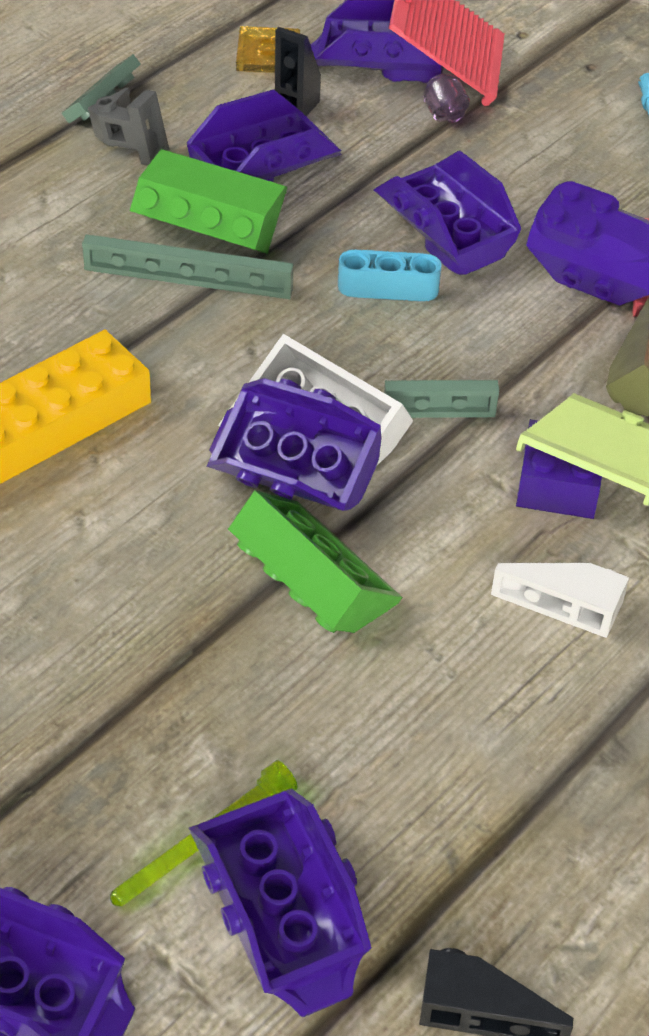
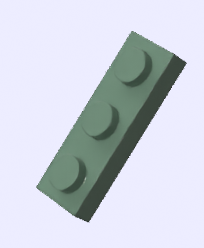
(117, 76)
(445, 397)

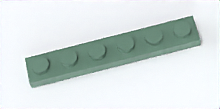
(188, 266)

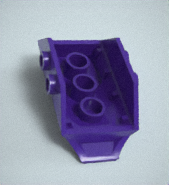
(361, 38)
(260, 137)
(457, 211)
(592, 243)
(297, 444)
(287, 898)
(57, 973)

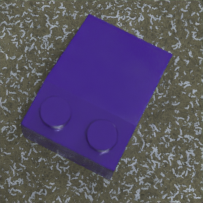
(556, 485)

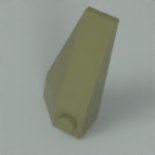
(630, 369)

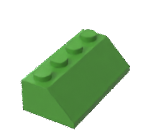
(209, 200)
(312, 563)

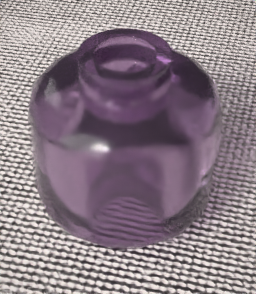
(446, 98)

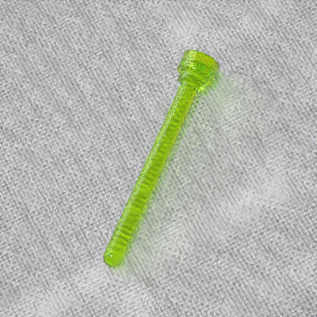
(273, 780)

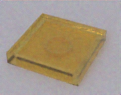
(257, 49)

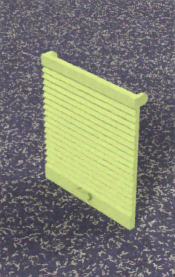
(595, 440)

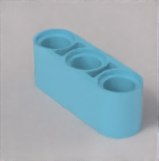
(389, 275)

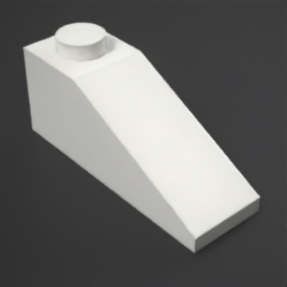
(565, 591)

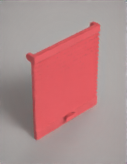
(453, 40)

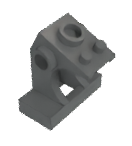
(124, 123)

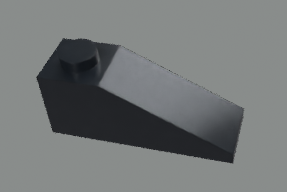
(296, 70)
(479, 999)

